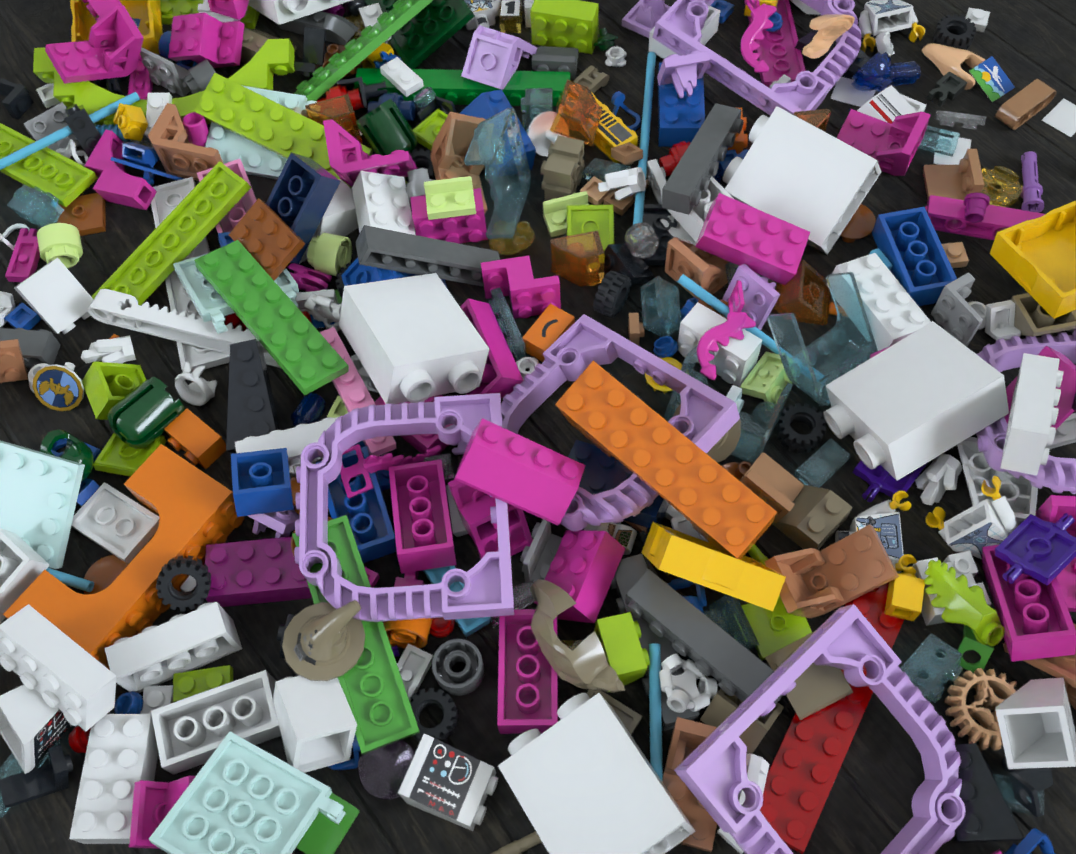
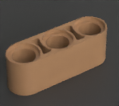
(1025, 104)

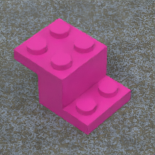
(205, 37)
(516, 280)
(476, 518)
(151, 805)

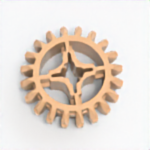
(985, 685)

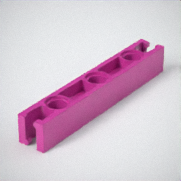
(949, 215)

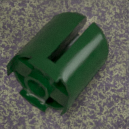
(387, 129)
(144, 414)

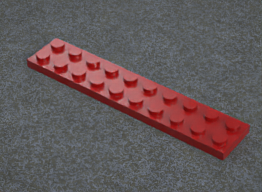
(818, 744)

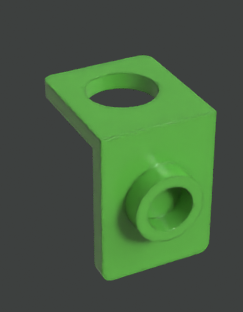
(970, 643)

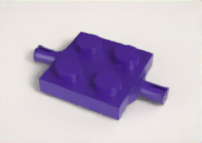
(884, 482)
(1038, 549)

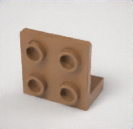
(955, 180)
(772, 484)

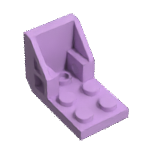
(494, 57)

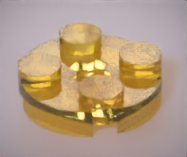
(1009, 190)

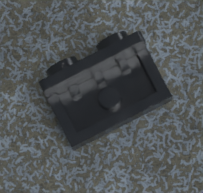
(619, 259)

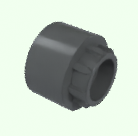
(199, 76)
(458, 651)

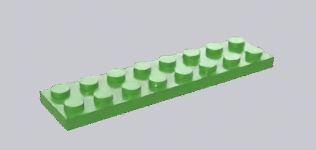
(359, 49)
(272, 317)
(374, 683)

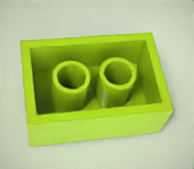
(565, 24)

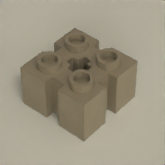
(563, 167)

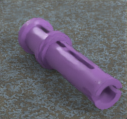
(1031, 188)

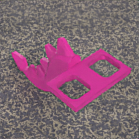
(754, 32)
(731, 328)
(375, 463)

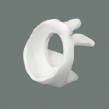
(197, 392)

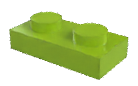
(198, 681)

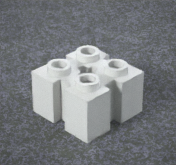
(963, 564)

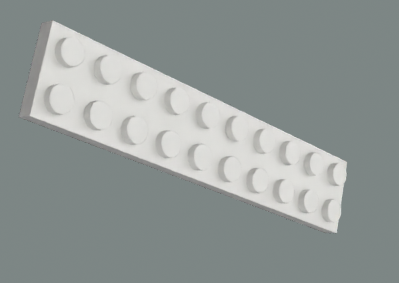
(163, 203)

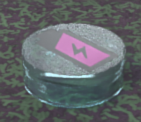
(424, 97)

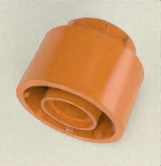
(408, 632)

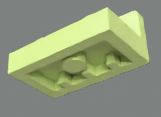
(449, 197)
(556, 211)
(766, 379)

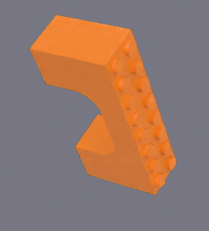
(666, 461)
(191, 514)

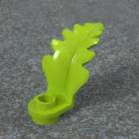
(962, 603)

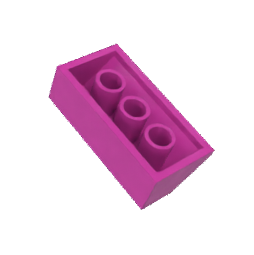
(503, 372)
(519, 472)

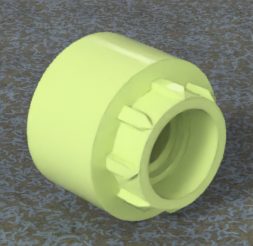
(60, 242)
(329, 253)

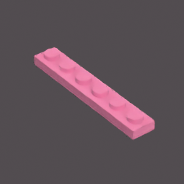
(354, 392)

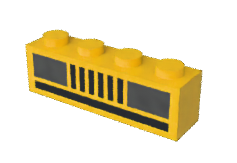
(612, 132)

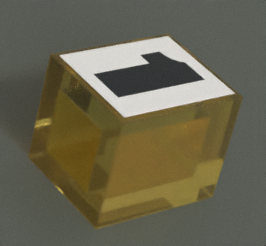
(510, 16)

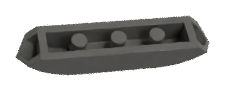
(337, 28)

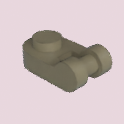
(592, 79)

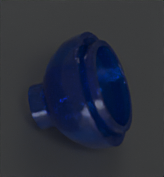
(874, 74)

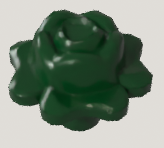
(605, 40)

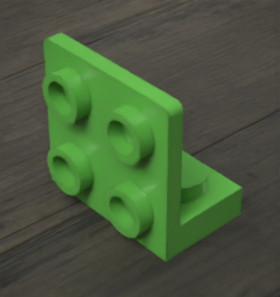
(323, 834)

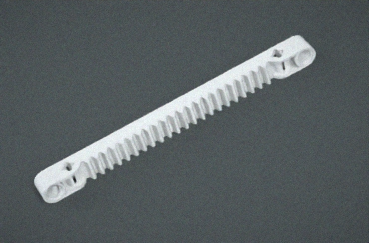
(123, 311)

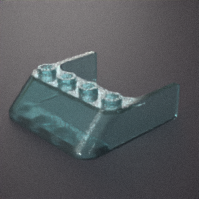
(501, 149)
(835, 351)

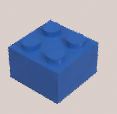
(261, 482)

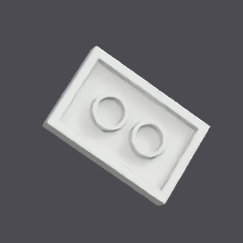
(116, 522)

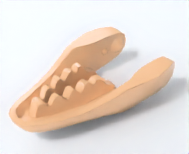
(829, 29)
(950, 58)

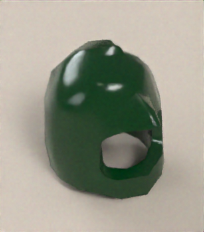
(75, 449)

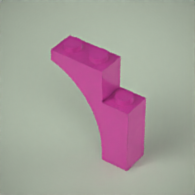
(113, 180)

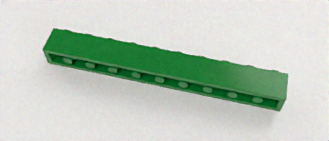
(462, 91)

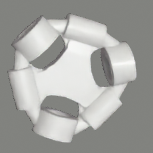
(327, 313)
(685, 691)

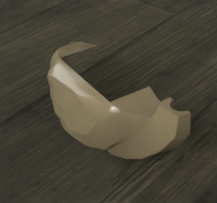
(584, 665)

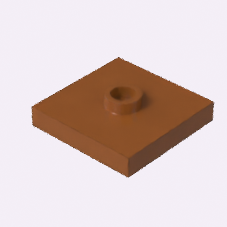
(86, 214)

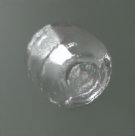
(641, 240)

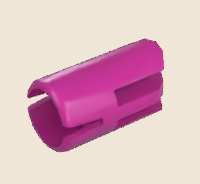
(196, 129)
(309, 279)

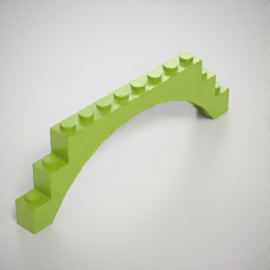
(273, 58)

